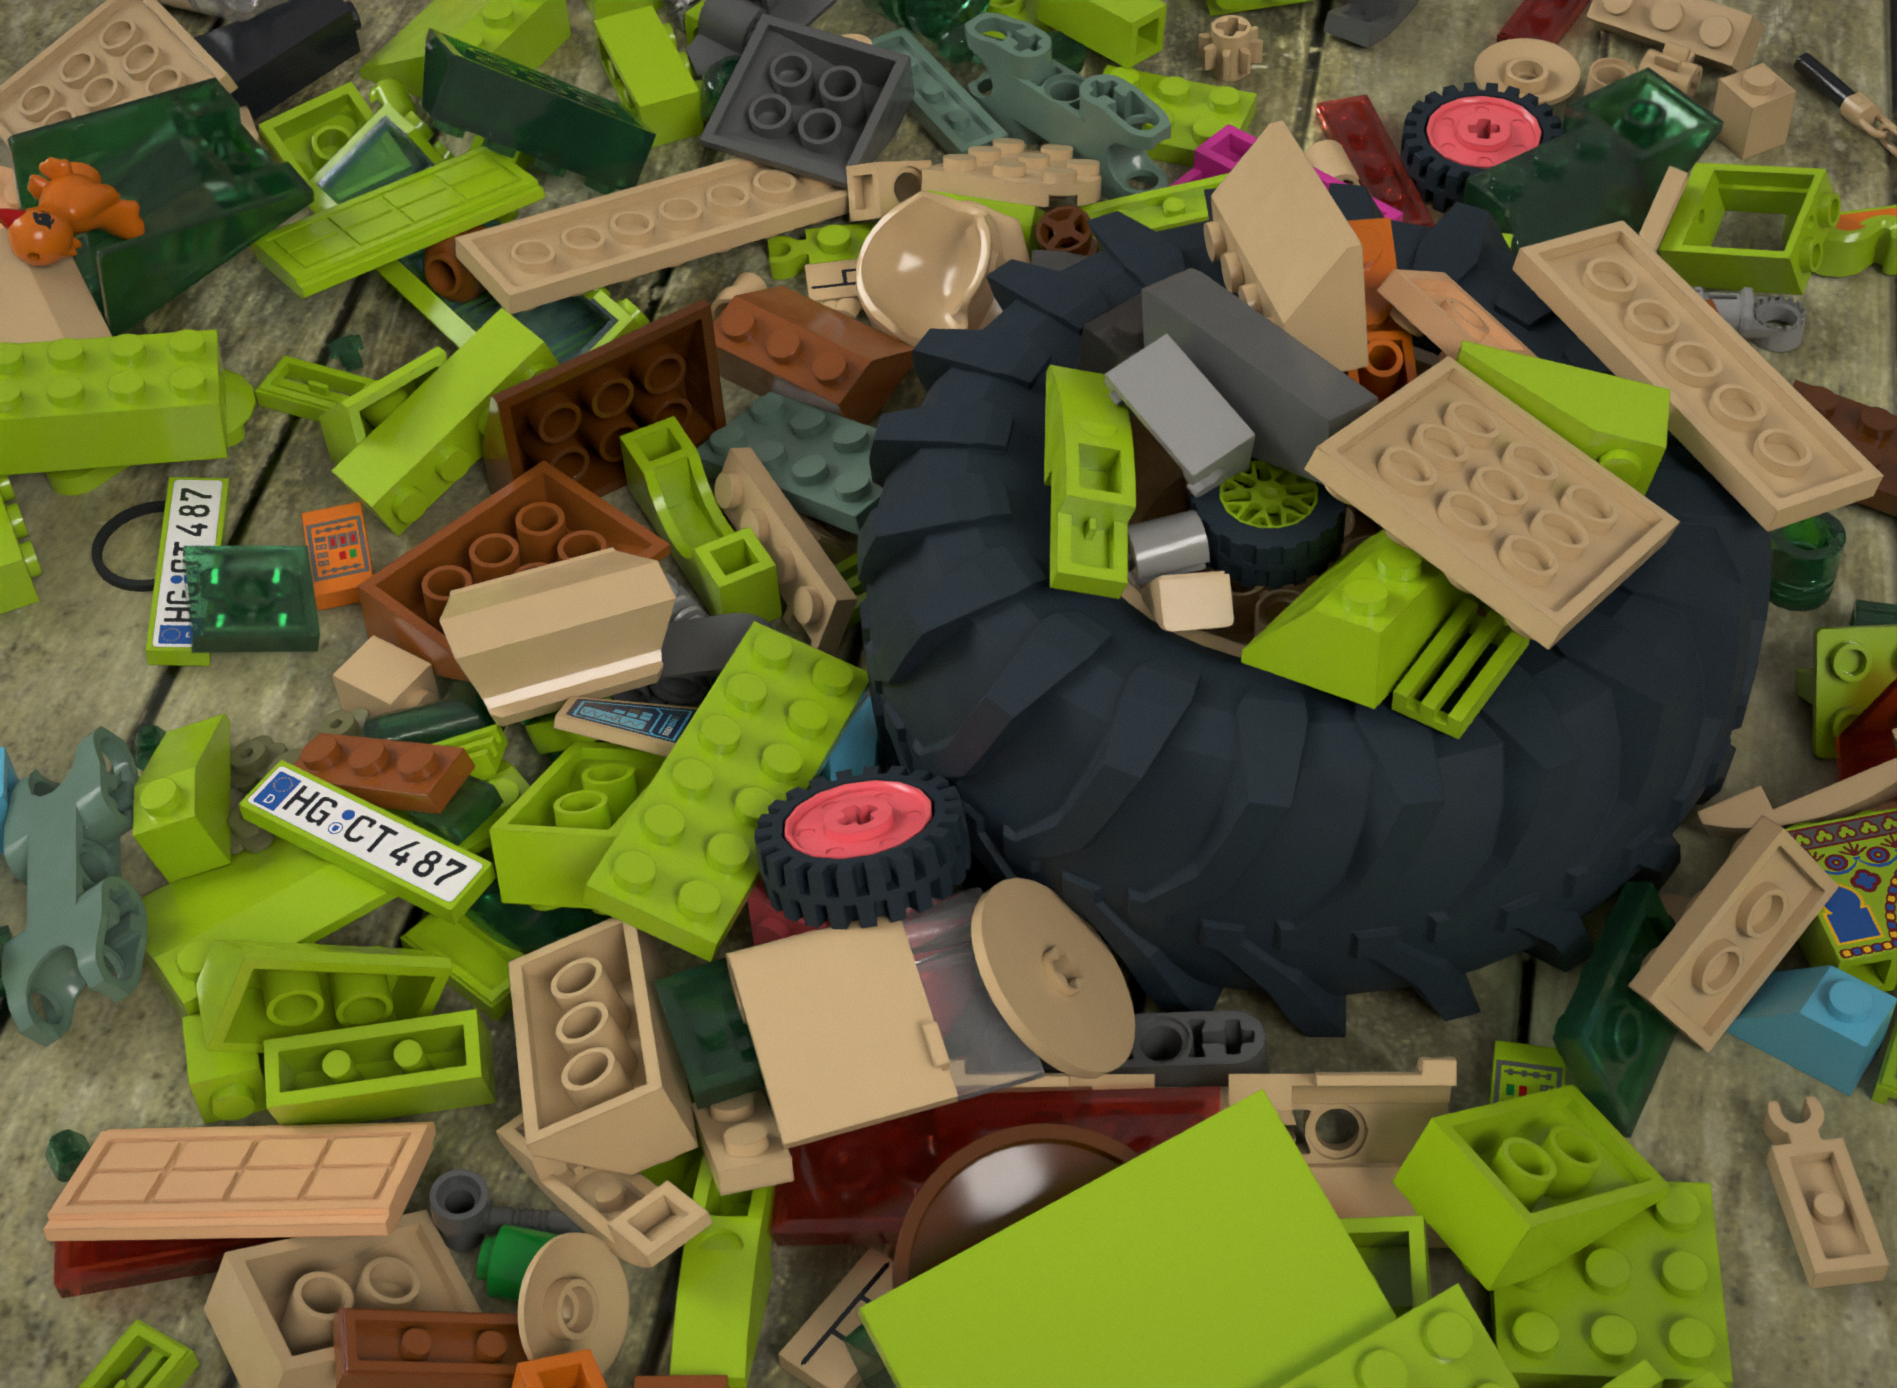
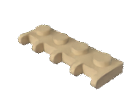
(806, 576)

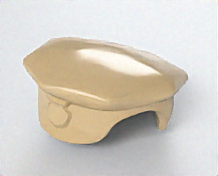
(931, 265)

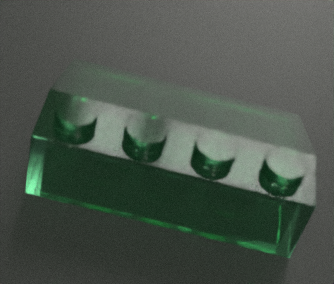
(532, 114)

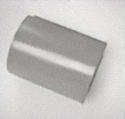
(1166, 547)

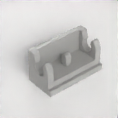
(1183, 414)

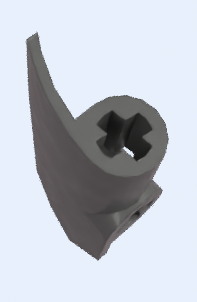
(729, 24)

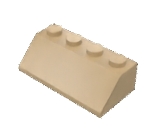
(1291, 249)
(598, 1052)

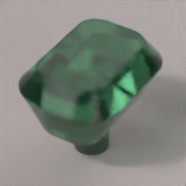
(146, 743)
(66, 1153)

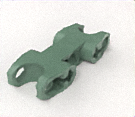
(1047, 101)
(77, 904)

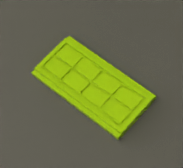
(396, 220)

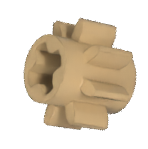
(1230, 48)
(1675, 66)

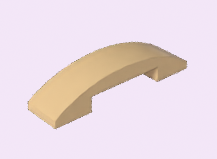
(1840, 800)
(621, 1209)

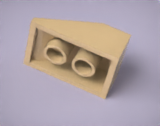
(280, 1297)

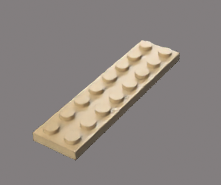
(642, 230)

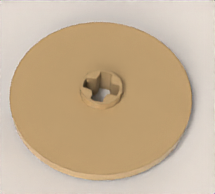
(1052, 979)

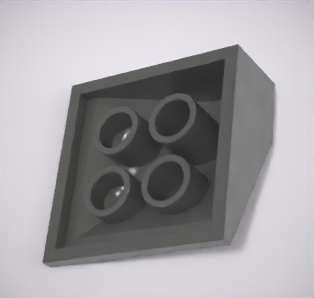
(810, 101)

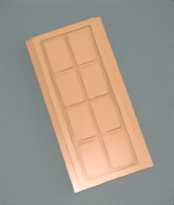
(243, 1182)

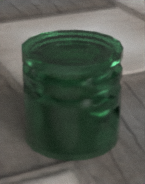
(1806, 562)

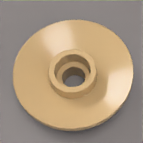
(1531, 66)
(574, 1300)

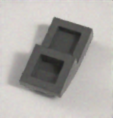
(1367, 20)

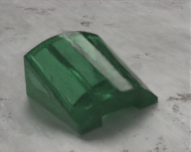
(198, 184)

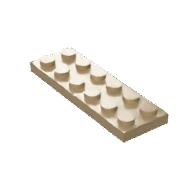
(1723, 394)

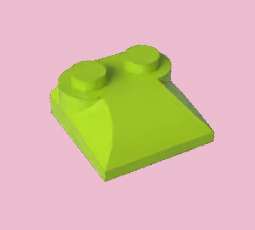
(315, 129)

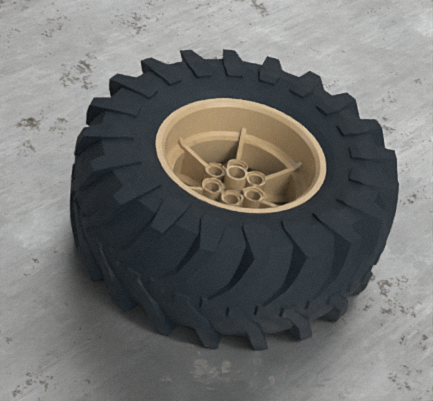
(1233, 814)

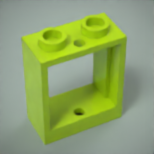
(1754, 189)

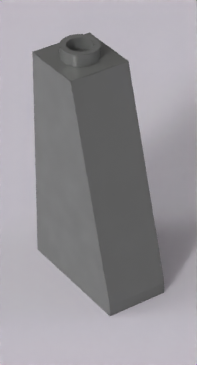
(1261, 370)

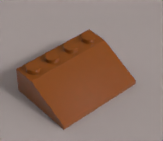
(518, 528)

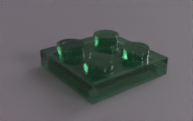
(250, 599)

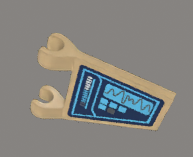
(625, 723)

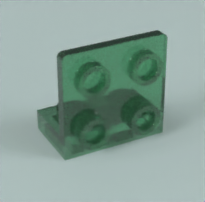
(710, 1034)

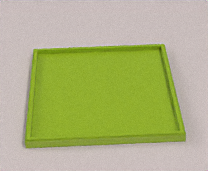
(1166, 1273)

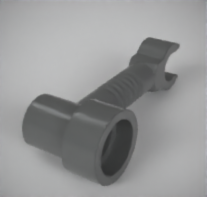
(466, 1214)

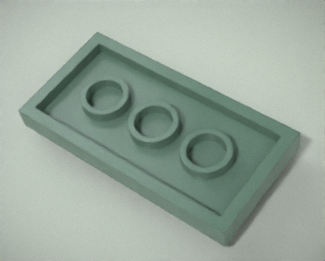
(810, 455)

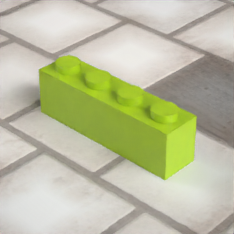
(441, 424)

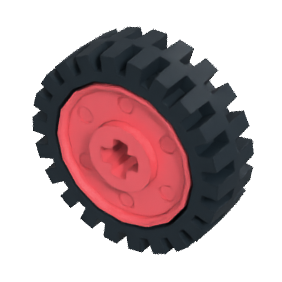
(1467, 134)
(863, 847)

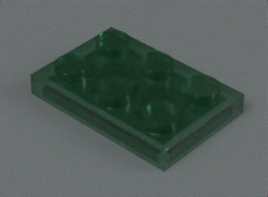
(1608, 1031)

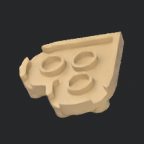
(1016, 174)

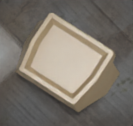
(45, 301)
(561, 632)

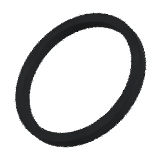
(104, 534)

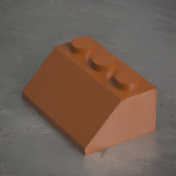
(808, 353)

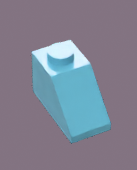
(1818, 1023)

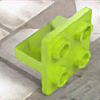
(1847, 675)

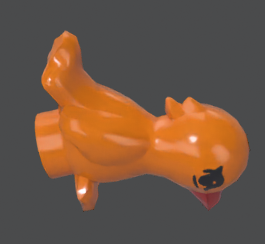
(66, 208)

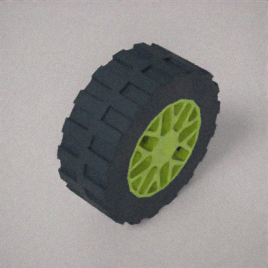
(1271, 526)

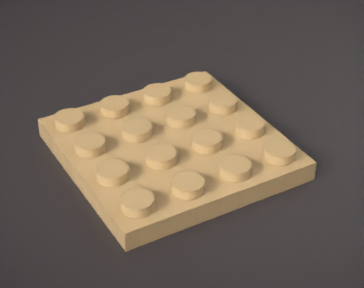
(104, 61)
(1493, 500)

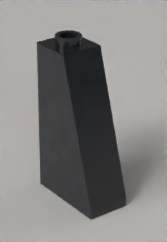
(283, 49)

